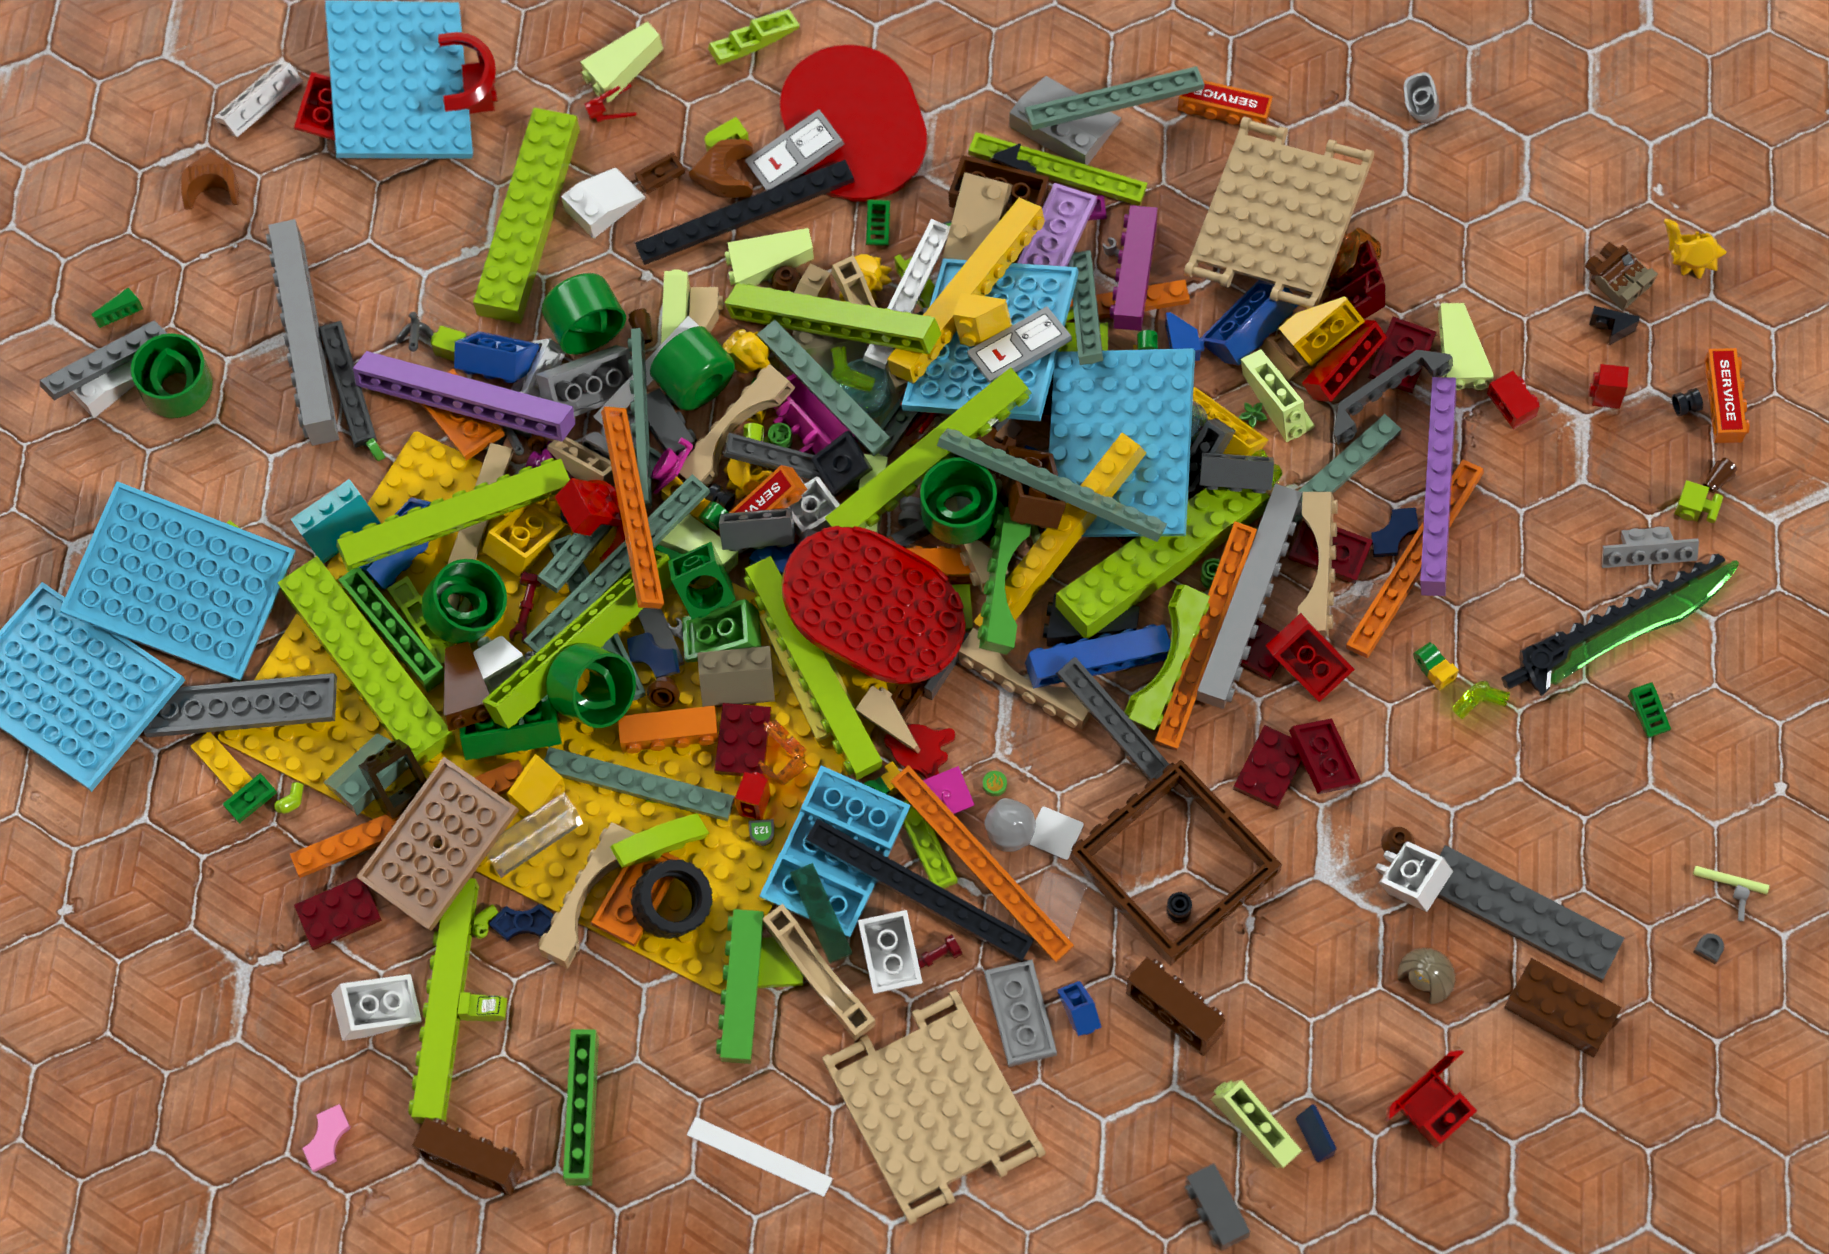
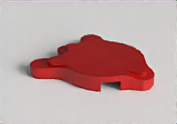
(930, 754)

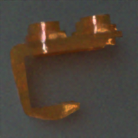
(1348, 252)
(792, 746)

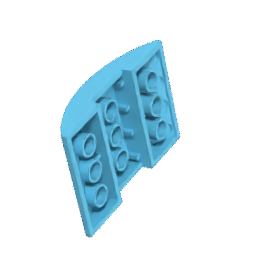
(857, 812)

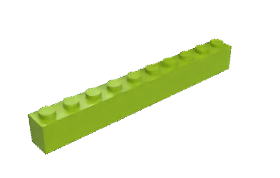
(834, 318)
(909, 469)
(452, 514)
(592, 626)
(815, 674)
(441, 1012)

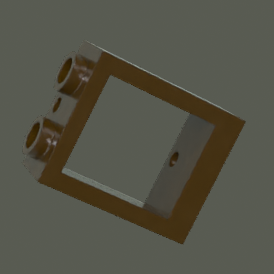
(377, 762)

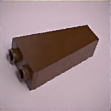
(463, 688)

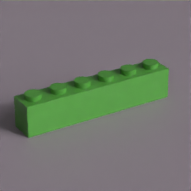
(392, 628)
(742, 986)
(581, 1107)

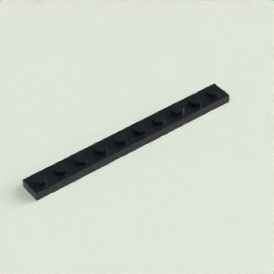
(744, 212)
(919, 890)

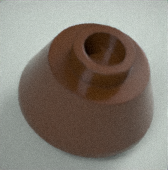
(785, 279)
(663, 692)
(1393, 837)

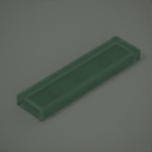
(821, 913)

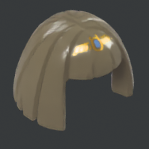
(1429, 971)

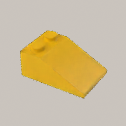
(1321, 328)
(523, 537)

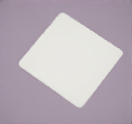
(1056, 832)

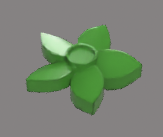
(1253, 414)

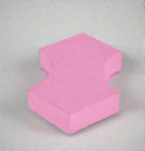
(331, 1127)

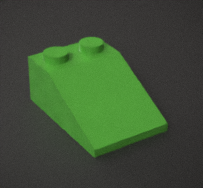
(722, 629)

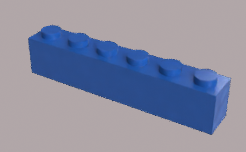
(1100, 655)

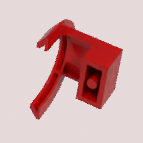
(477, 77)
(590, 505)
(1433, 1105)

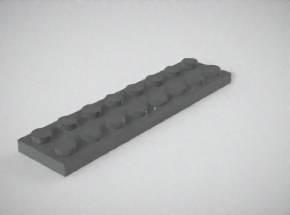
(247, 705)
(1529, 916)

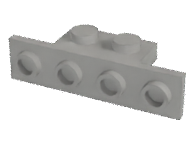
(1649, 547)

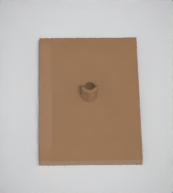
(446, 811)

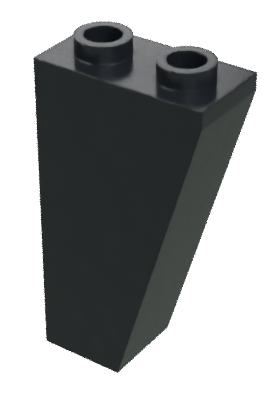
(1061, 630)

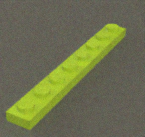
(1065, 170)

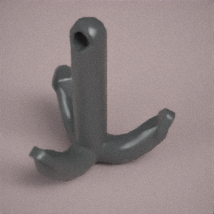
(414, 328)
(511, 433)

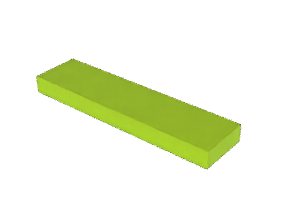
(929, 850)

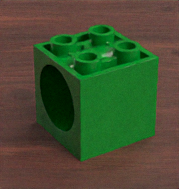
(697, 563)

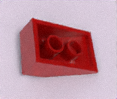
(316, 108)
(1309, 657)

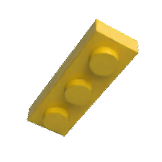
(221, 762)

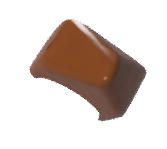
(713, 167)
(208, 173)

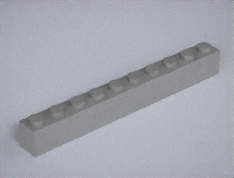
(1249, 597)

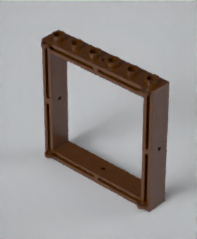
(1138, 804)

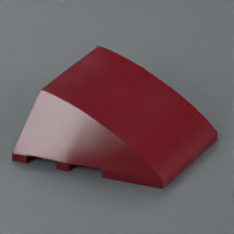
(1361, 284)

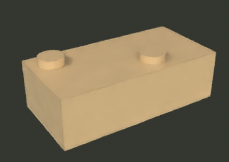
(977, 212)

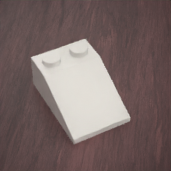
(601, 201)
(104, 390)
(890, 952)
(375, 1006)

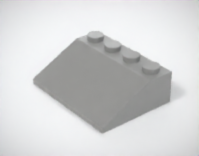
(1073, 140)

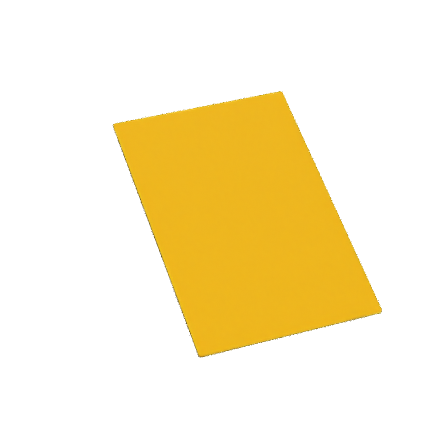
(726, 855)

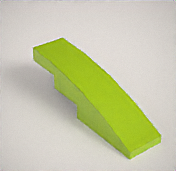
(756, 36)
(409, 603)
(658, 840)

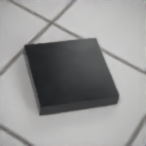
(841, 463)

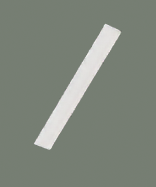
(623, 396)
(759, 1156)

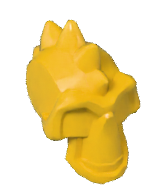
(1693, 251)
(873, 272)
(747, 351)
(744, 477)

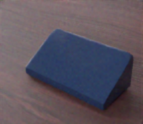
(1316, 1134)

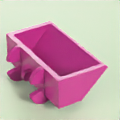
(808, 418)

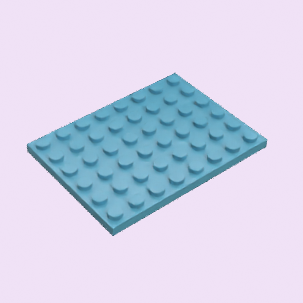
(393, 80)
(953, 376)
(1147, 400)
(177, 581)
(76, 688)

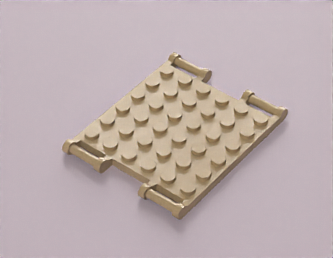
(1279, 214)
(933, 1107)

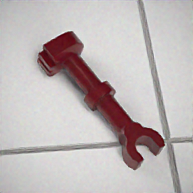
(526, 606)
(950, 946)

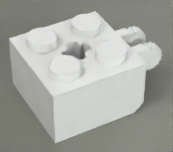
(813, 507)
(1414, 875)

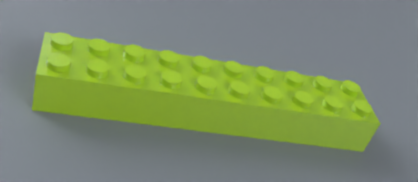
(526, 215)
(1148, 565)
(365, 660)

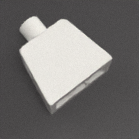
(497, 660)

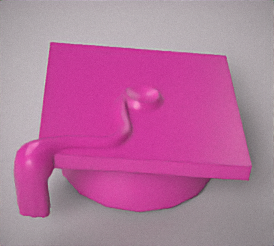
(670, 465)
(951, 789)

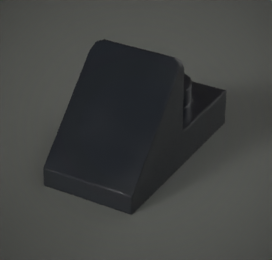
(1008, 158)
(1620, 323)

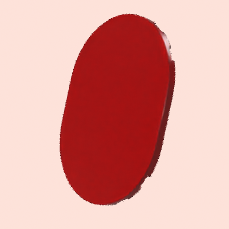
(871, 111)
(873, 604)

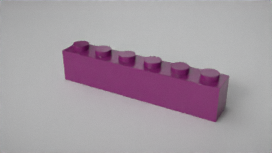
(1135, 268)

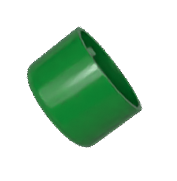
(583, 313)
(164, 357)
(692, 368)
(958, 478)
(478, 584)
(608, 690)

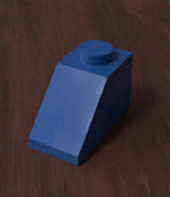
(1183, 335)
(1079, 1008)

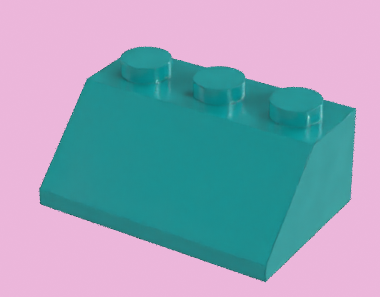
(332, 516)

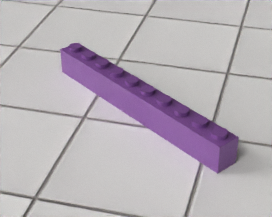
(464, 396)
(1438, 487)

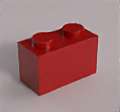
(1609, 386)
(1513, 399)
(752, 796)

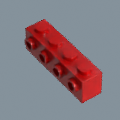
(1344, 361)

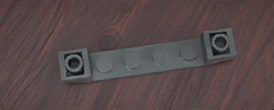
(1435, 364)

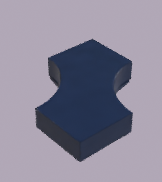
(1387, 540)
(645, 650)
(511, 923)

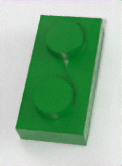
(249, 798)

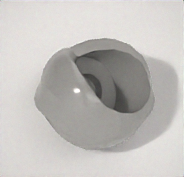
(1010, 825)

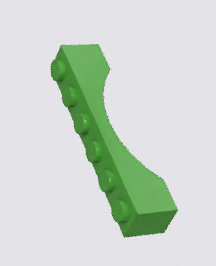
(998, 624)

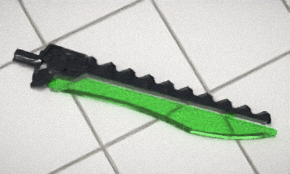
(1551, 652)

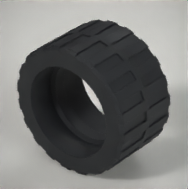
(695, 882)

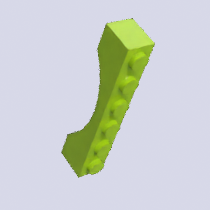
(1186, 611)

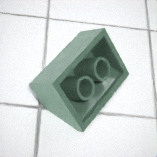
(350, 783)

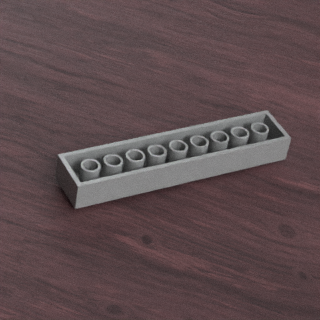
(302, 333)

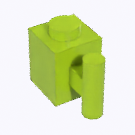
(1694, 501)

